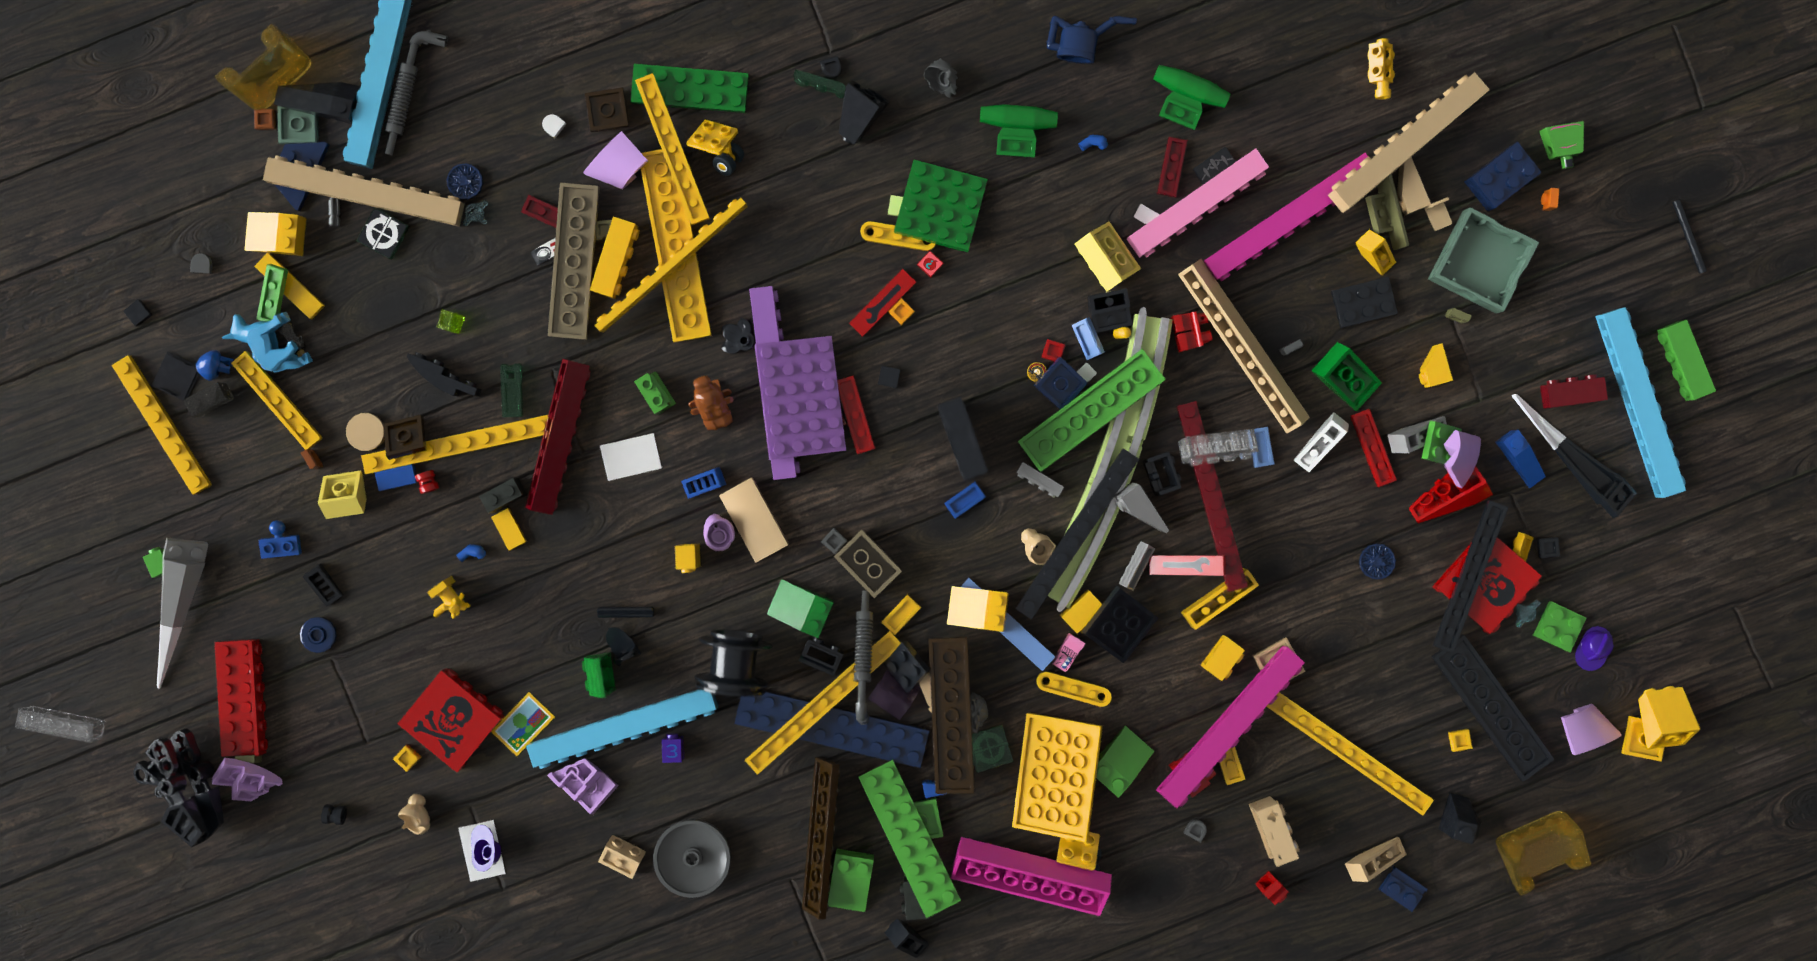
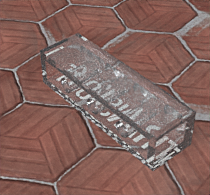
(1218, 446)
(60, 724)

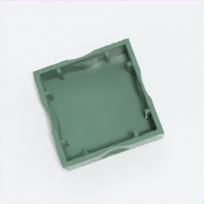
(1483, 260)

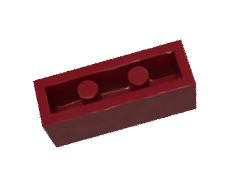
(1573, 391)

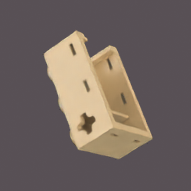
(1274, 830)

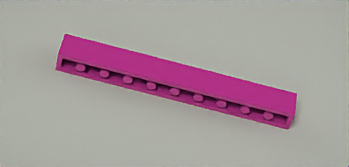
(1277, 225)
(1230, 726)

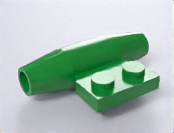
(1188, 94)
(1017, 127)

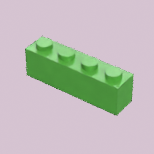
(1685, 360)

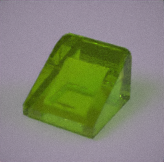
(450, 321)

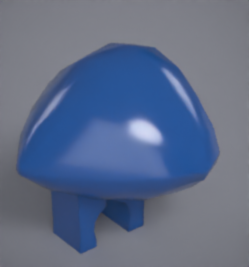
(211, 364)

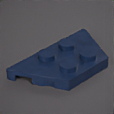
(306, 152)

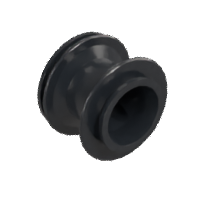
(733, 663)

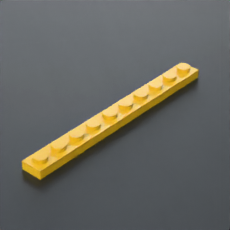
(665, 269)
(460, 444)
(817, 707)
(1351, 754)

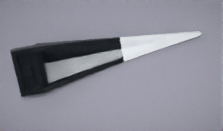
(1599, 481)

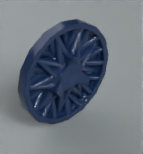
(464, 181)
(1377, 561)
(318, 634)

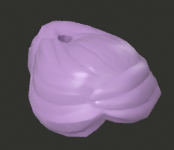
(720, 537)

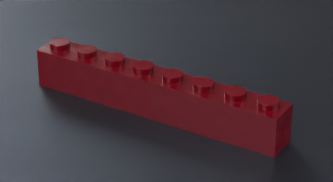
(557, 437)

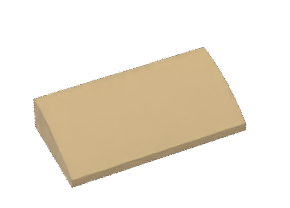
(754, 519)

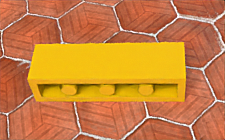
(614, 258)
(1216, 602)

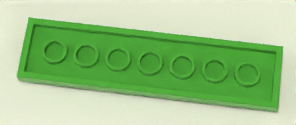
(1091, 410)
(909, 839)

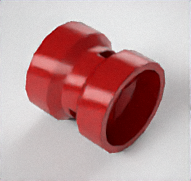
(426, 477)

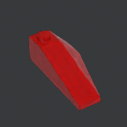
(1447, 497)

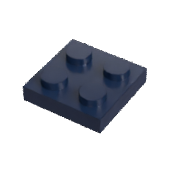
(1060, 383)

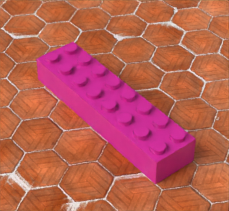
(1031, 876)

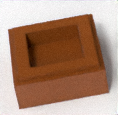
(265, 119)
(311, 459)

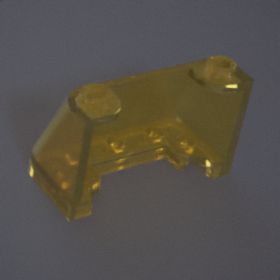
(277, 66)
(1542, 847)

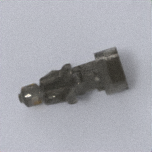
(288, 332)

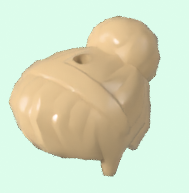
(1042, 552)
(415, 815)

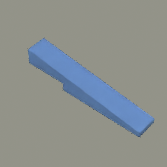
(1021, 638)

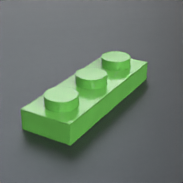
(272, 292)

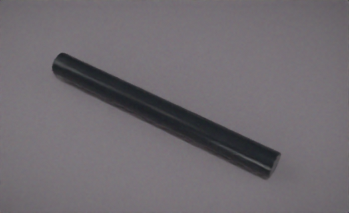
(1689, 236)

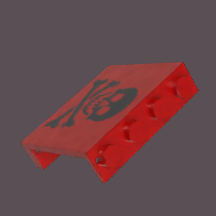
(1500, 589)
(451, 719)

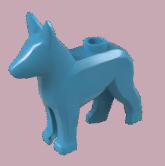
(264, 343)

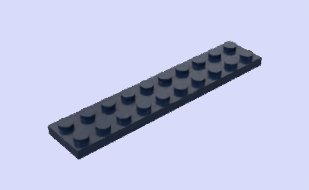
(837, 728)

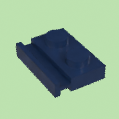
(1403, 889)

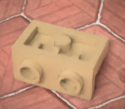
(622, 856)

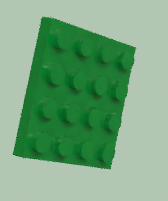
(940, 206)

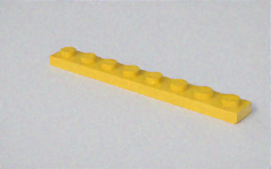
(672, 149)
(161, 425)

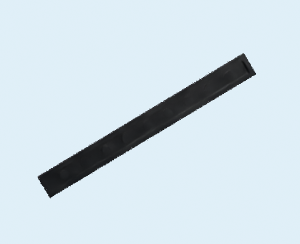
(1077, 533)

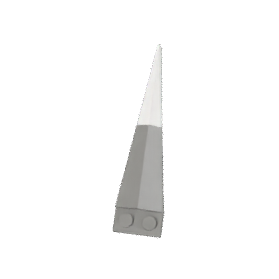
(181, 572)

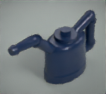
(1078, 40)

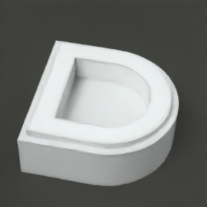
(553, 125)

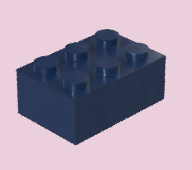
(1502, 176)

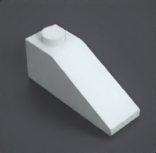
(1322, 442)

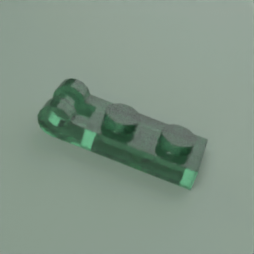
(821, 84)
(511, 390)

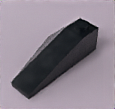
(325, 100)

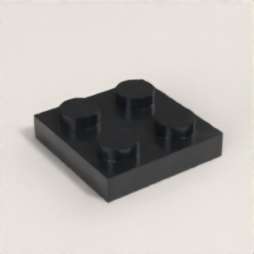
(906, 666)

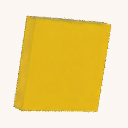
(1635, 743)

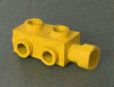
(1379, 66)

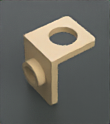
(1438, 214)

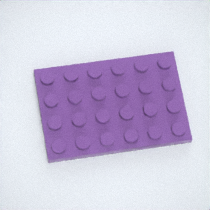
(800, 397)

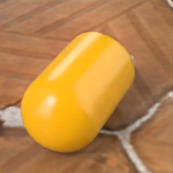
(1122, 333)

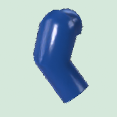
(1097, 140)
(471, 550)

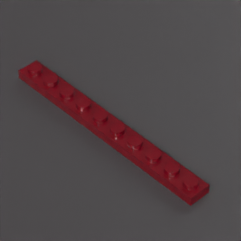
(1214, 503)

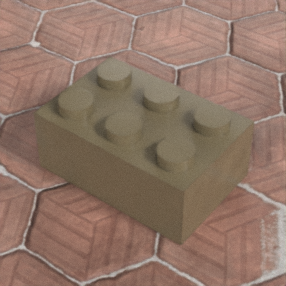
(868, 563)

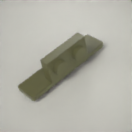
(1386, 213)

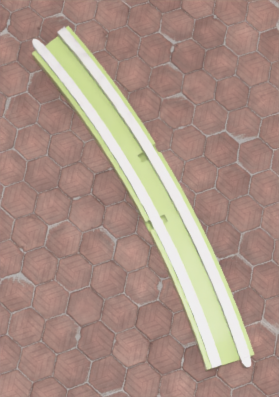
(1125, 432)

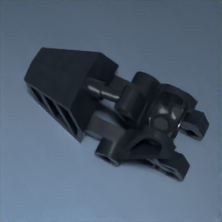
(197, 816)

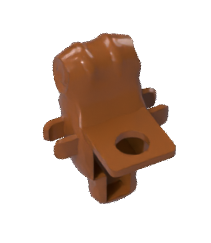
(711, 403)

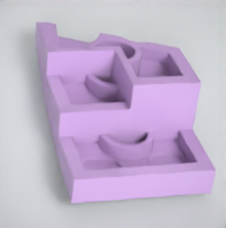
(617, 162)
(1464, 455)
(1588, 729)
(246, 779)
(584, 784)

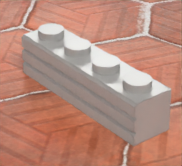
(1039, 479)
(1136, 566)

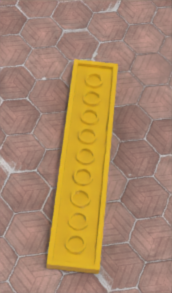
(670, 231)

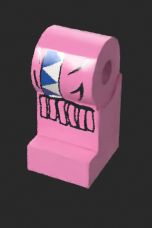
(1068, 652)

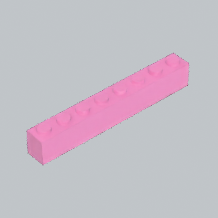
(1197, 203)

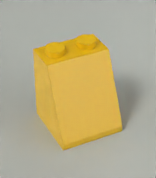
(1667, 717)

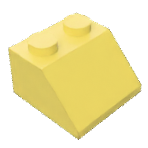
(342, 495)

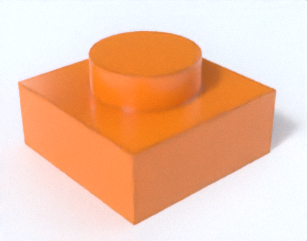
(1550, 199)

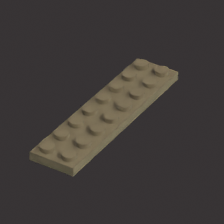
(573, 261)

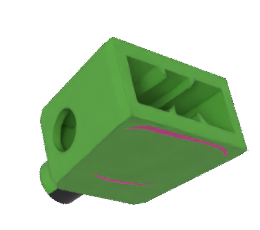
(1564, 142)

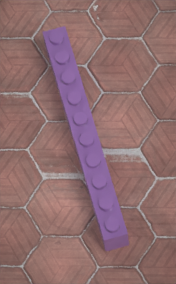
(766, 331)

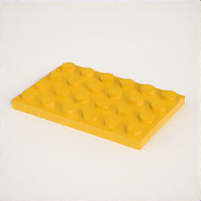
(1057, 776)

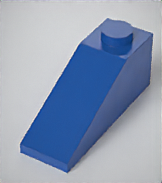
(1521, 457)

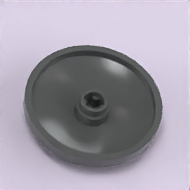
(692, 858)

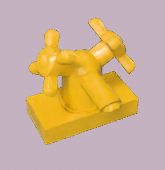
(450, 598)

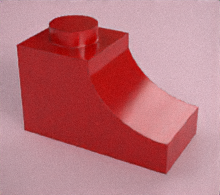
(1272, 888)

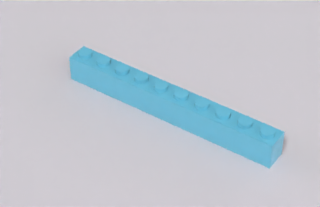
(376, 82)
(1641, 403)
(621, 726)

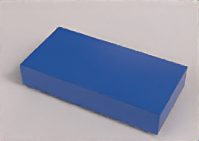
(395, 477)
(965, 500)

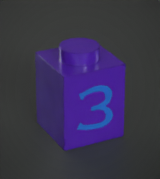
(672, 748)

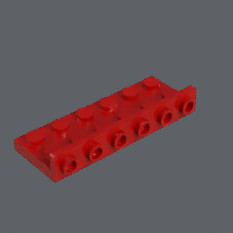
(240, 697)

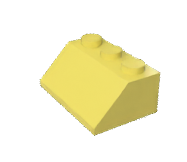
(1107, 256)

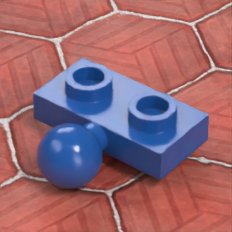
(279, 544)

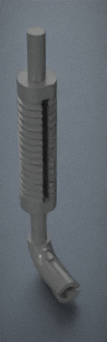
(405, 84)
(863, 656)

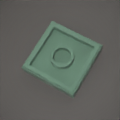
(296, 127)

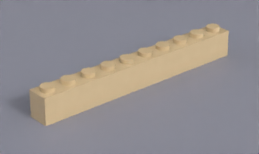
(1403, 146)
(363, 191)
(1244, 346)

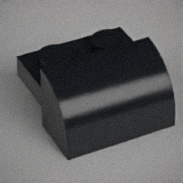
(1110, 310)

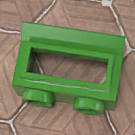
(655, 392)

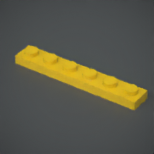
(277, 400)

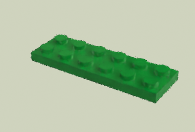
(695, 87)

